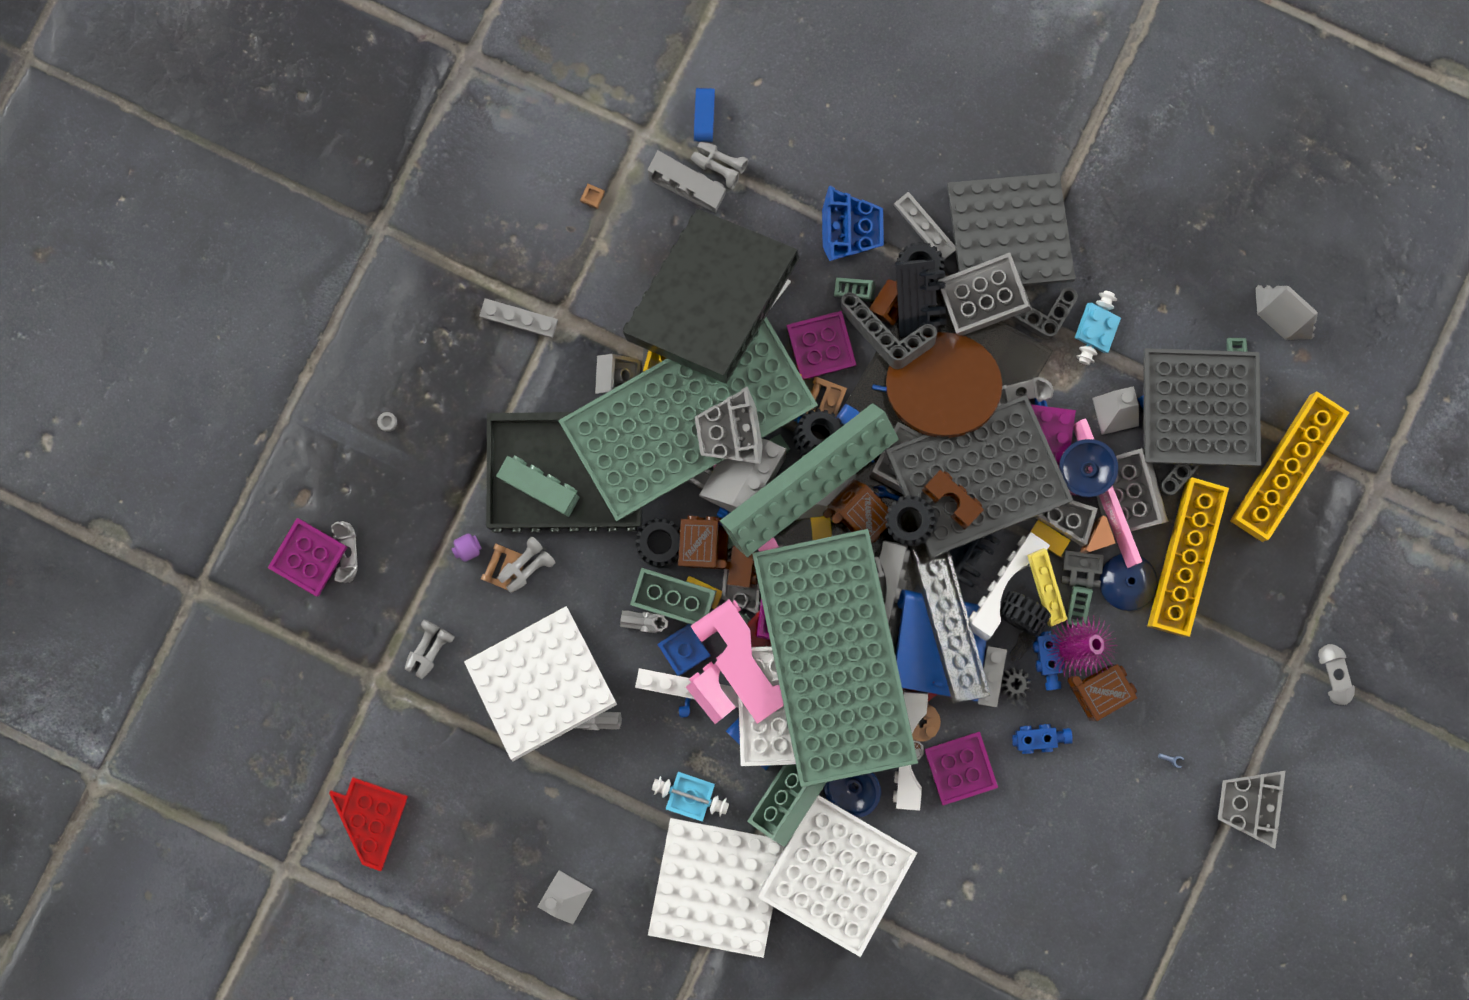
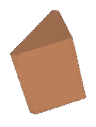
(1100, 536)

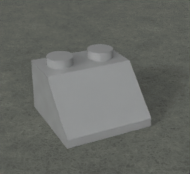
(614, 371)

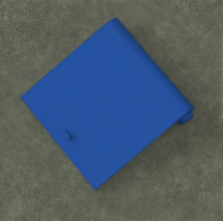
(917, 649)

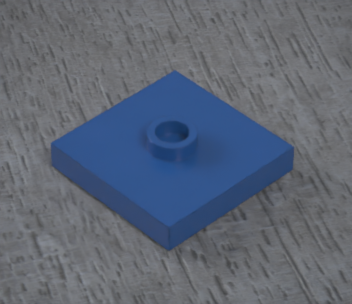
(683, 650)

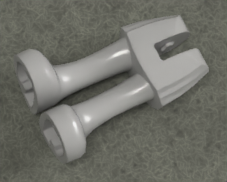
(711, 151)
(542, 559)
(418, 655)

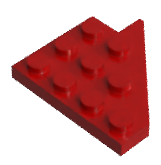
(370, 819)

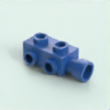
(1042, 664)
(1037, 738)

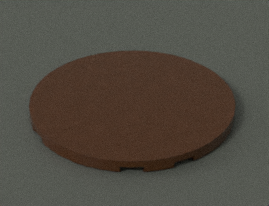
(946, 388)

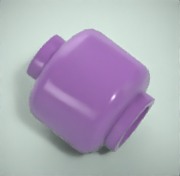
(466, 547)

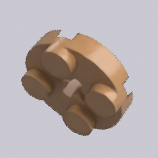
(930, 728)

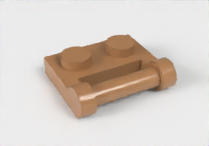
(833, 395)
(511, 557)

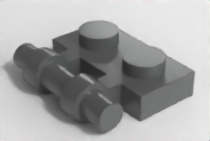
(1083, 563)

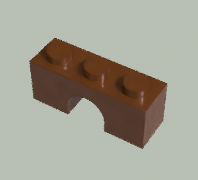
(967, 508)

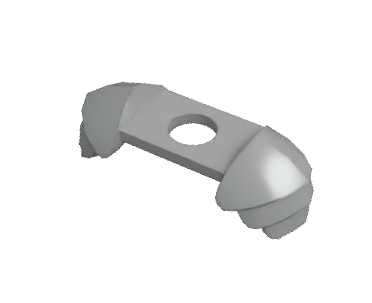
(1036, 388)
(346, 535)
(1334, 658)

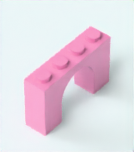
(708, 693)

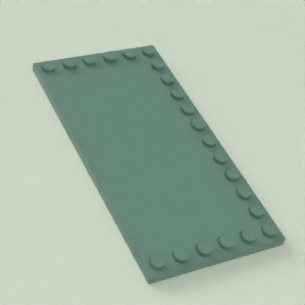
(645, 432)
(834, 658)

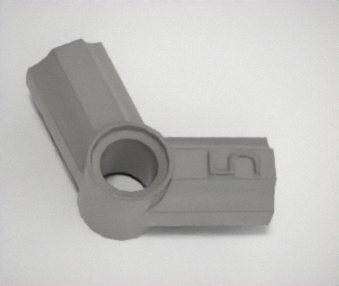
(643, 621)
(605, 720)

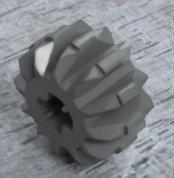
(1020, 688)

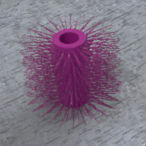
(1081, 646)

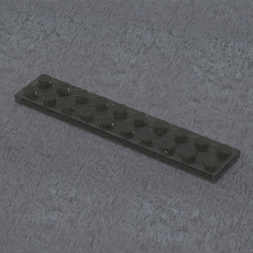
(948, 621)

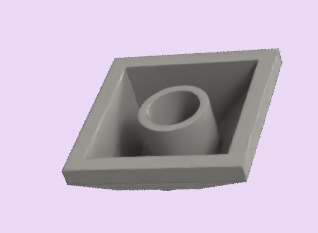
(1117, 410)
(565, 897)

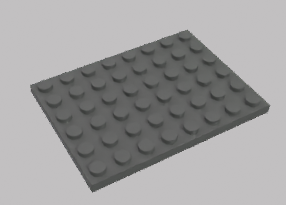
(999, 464)

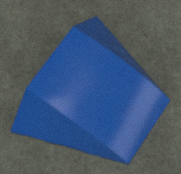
(850, 225)

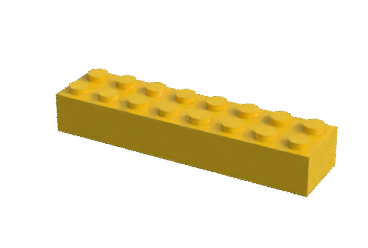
(1289, 466)
(1188, 557)

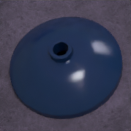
(1089, 454)
(1119, 592)
(854, 799)

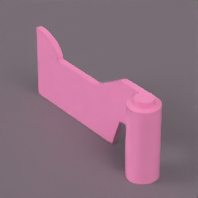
(737, 660)

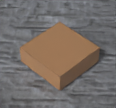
(592, 196)

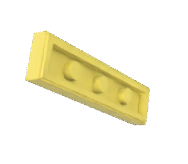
(1047, 586)

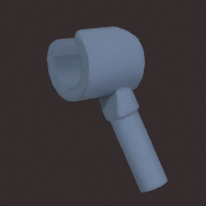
(1171, 759)

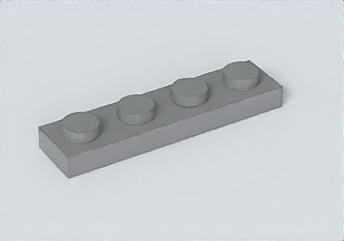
(924, 225)
(518, 318)

